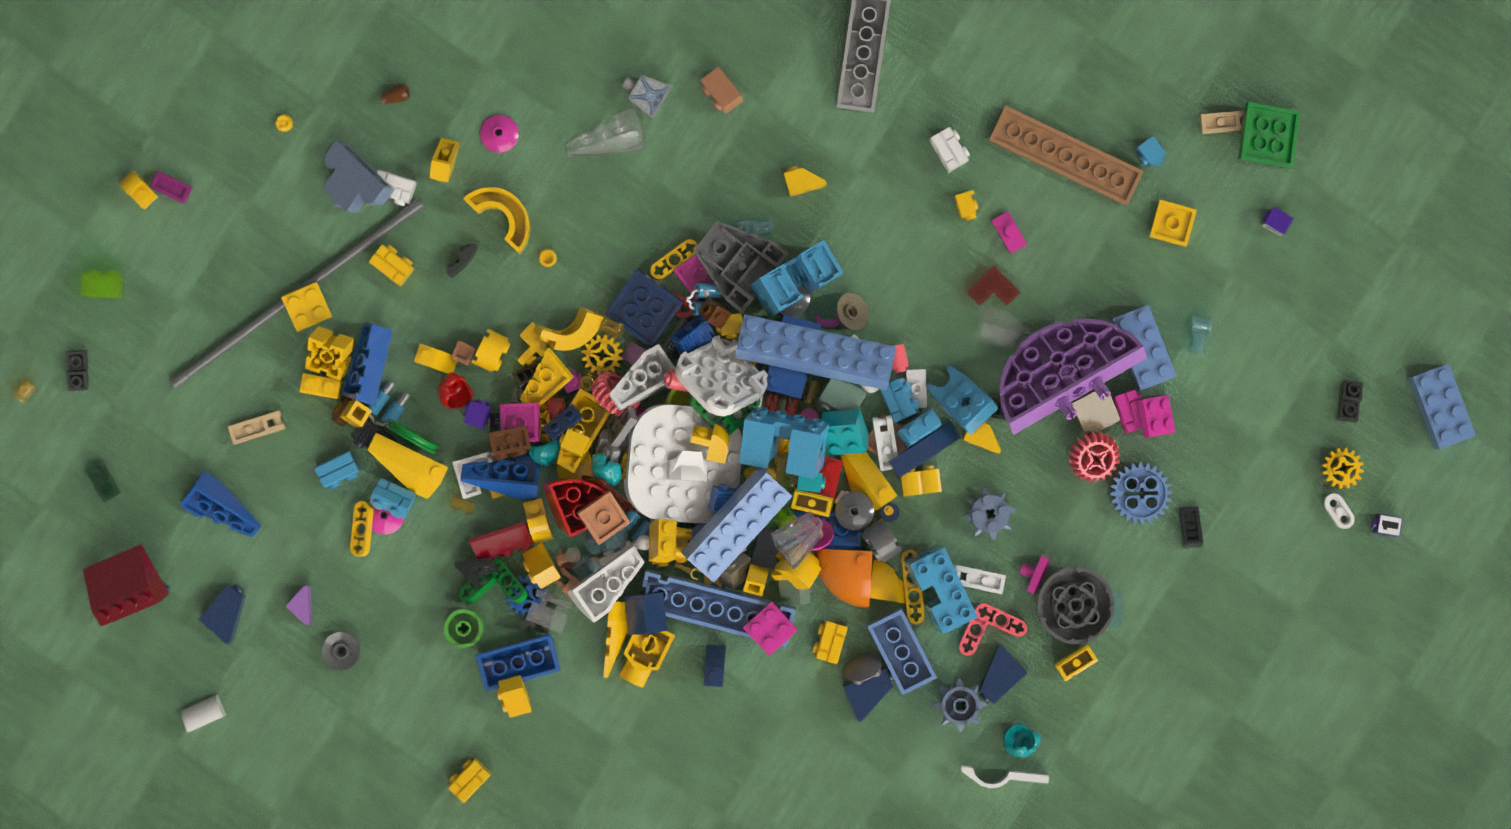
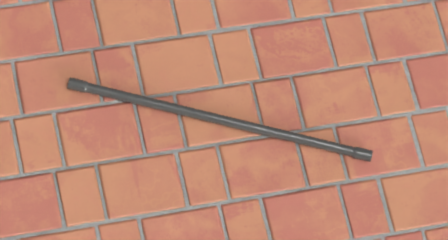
(406, 213)

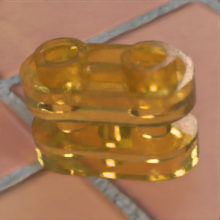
(781, 461)

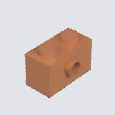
(721, 90)

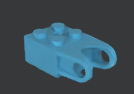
(963, 400)

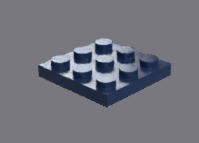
(644, 307)

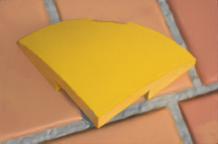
(886, 583)

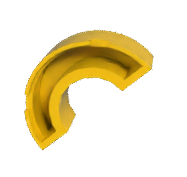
(502, 200)

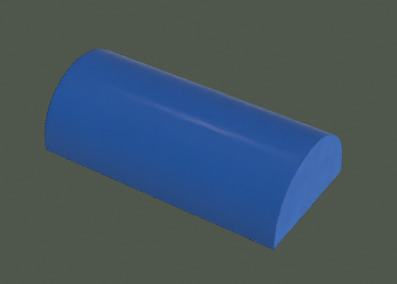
(525, 658)

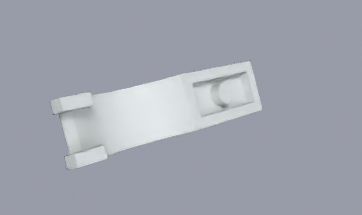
(1011, 774)

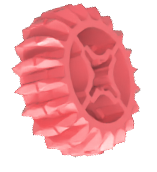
(602, 388)
(1104, 446)

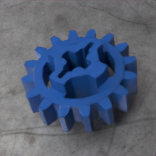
(530, 587)

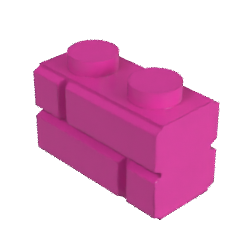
(1128, 410)

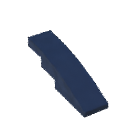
(924, 449)

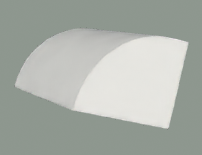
(202, 713)

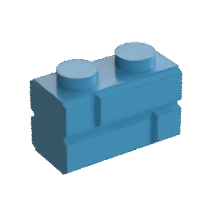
(900, 400)
(919, 428)
(337, 470)
(392, 498)

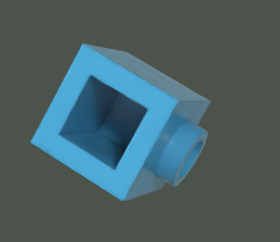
(1151, 153)

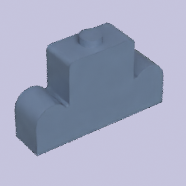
(353, 180)

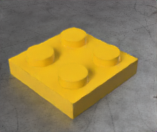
(1172, 223)
(306, 306)

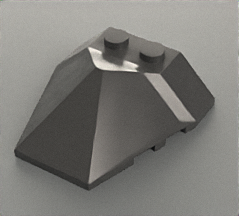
(736, 261)

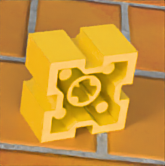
(329, 353)

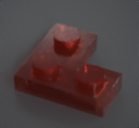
(994, 283)

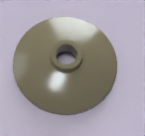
(852, 311)

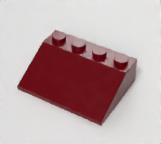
(123, 585)

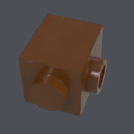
(714, 312)

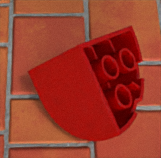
(566, 498)

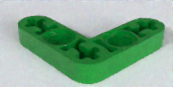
(728, 420)
(492, 579)

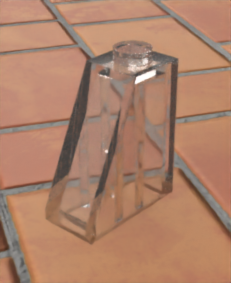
(798, 538)

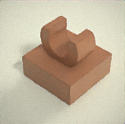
(463, 353)
(562, 561)

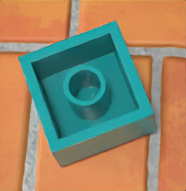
(846, 432)

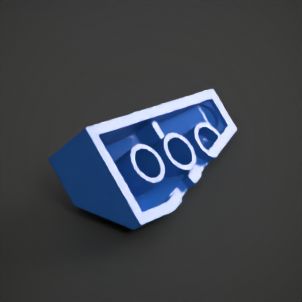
(508, 477)
(213, 500)

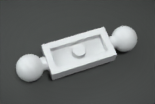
(641, 543)

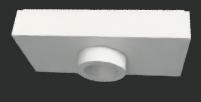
(917, 379)

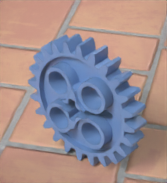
(1140, 476)

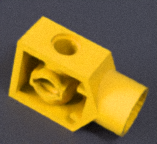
(645, 654)

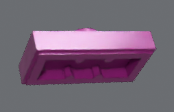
(171, 187)

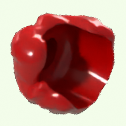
(454, 391)

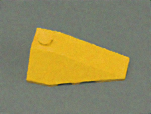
(616, 635)

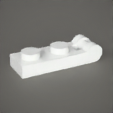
(885, 441)
(981, 579)

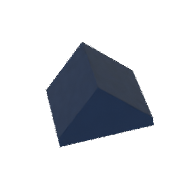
(645, 613)

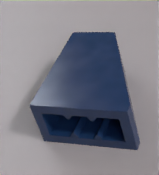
(224, 613)
(714, 666)
(1000, 675)
(868, 694)

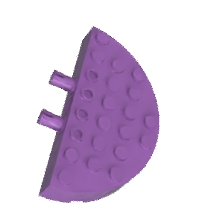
(1063, 365)

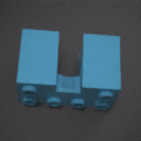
(811, 268)
(806, 438)
(935, 569)

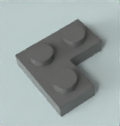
(620, 426)

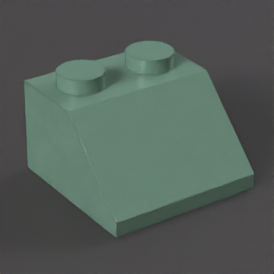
(840, 396)

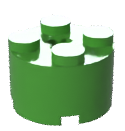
(455, 621)

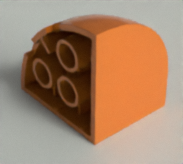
(846, 574)

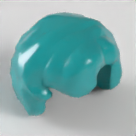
(546, 453)
(605, 470)
(1020, 740)

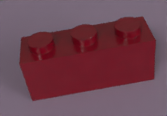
(502, 542)

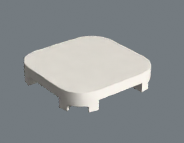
(719, 378)

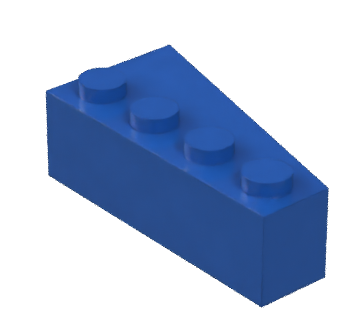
(367, 364)

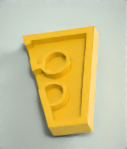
(547, 380)

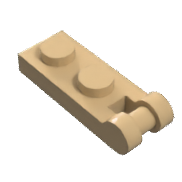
(1221, 122)
(255, 428)

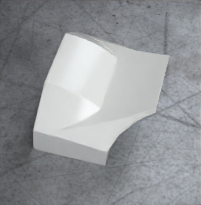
(688, 467)

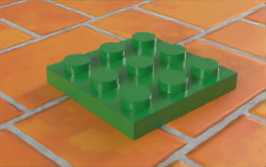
(1269, 135)

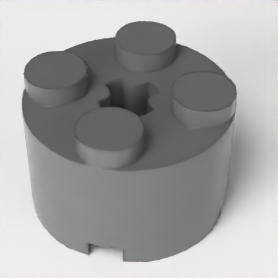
(882, 540)

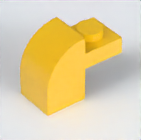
(138, 189)
(536, 346)
(716, 441)
(537, 521)
(756, 580)

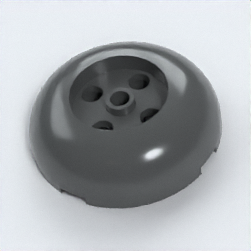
(1061, 623)

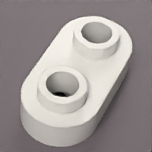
(1338, 510)

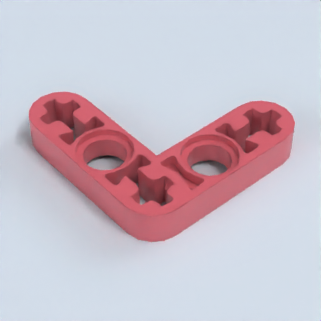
(983, 622)

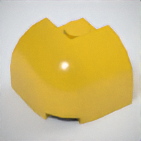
(800, 577)

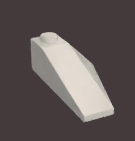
(643, 378)
(602, 588)

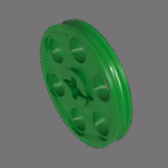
(412, 436)

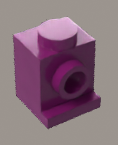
(573, 385)

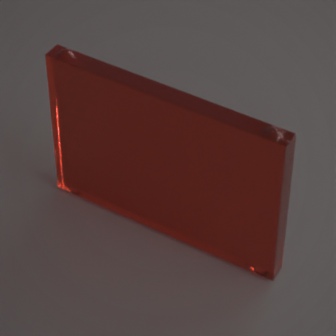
(623, 503)

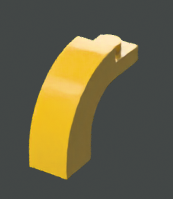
(574, 336)

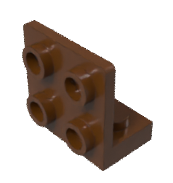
(508, 441)

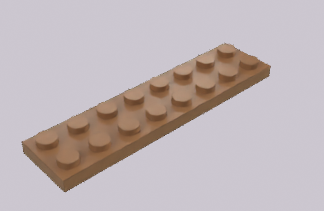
(1066, 155)

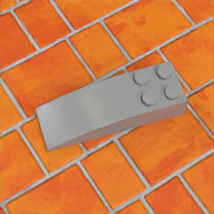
(863, 54)

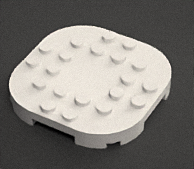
(660, 437)

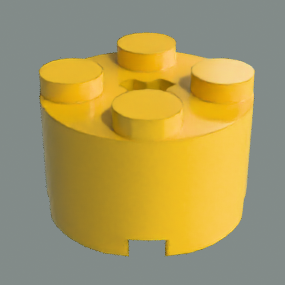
(491, 350)

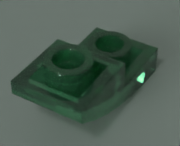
(102, 480)

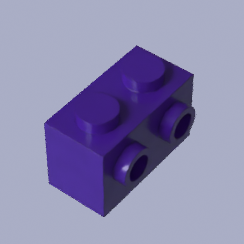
(477, 414)

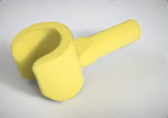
(688, 570)

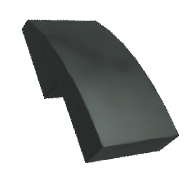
(466, 254)
(77, 370)
(1350, 401)

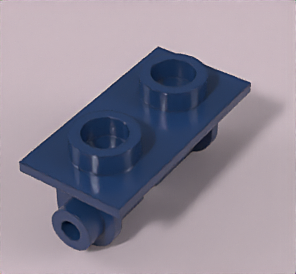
(562, 422)

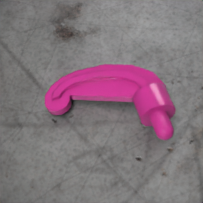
(827, 322)

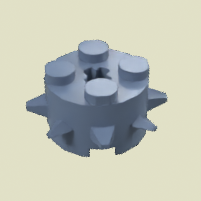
(1000, 511)
(960, 716)

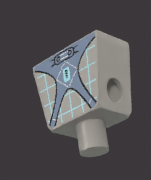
(647, 94)

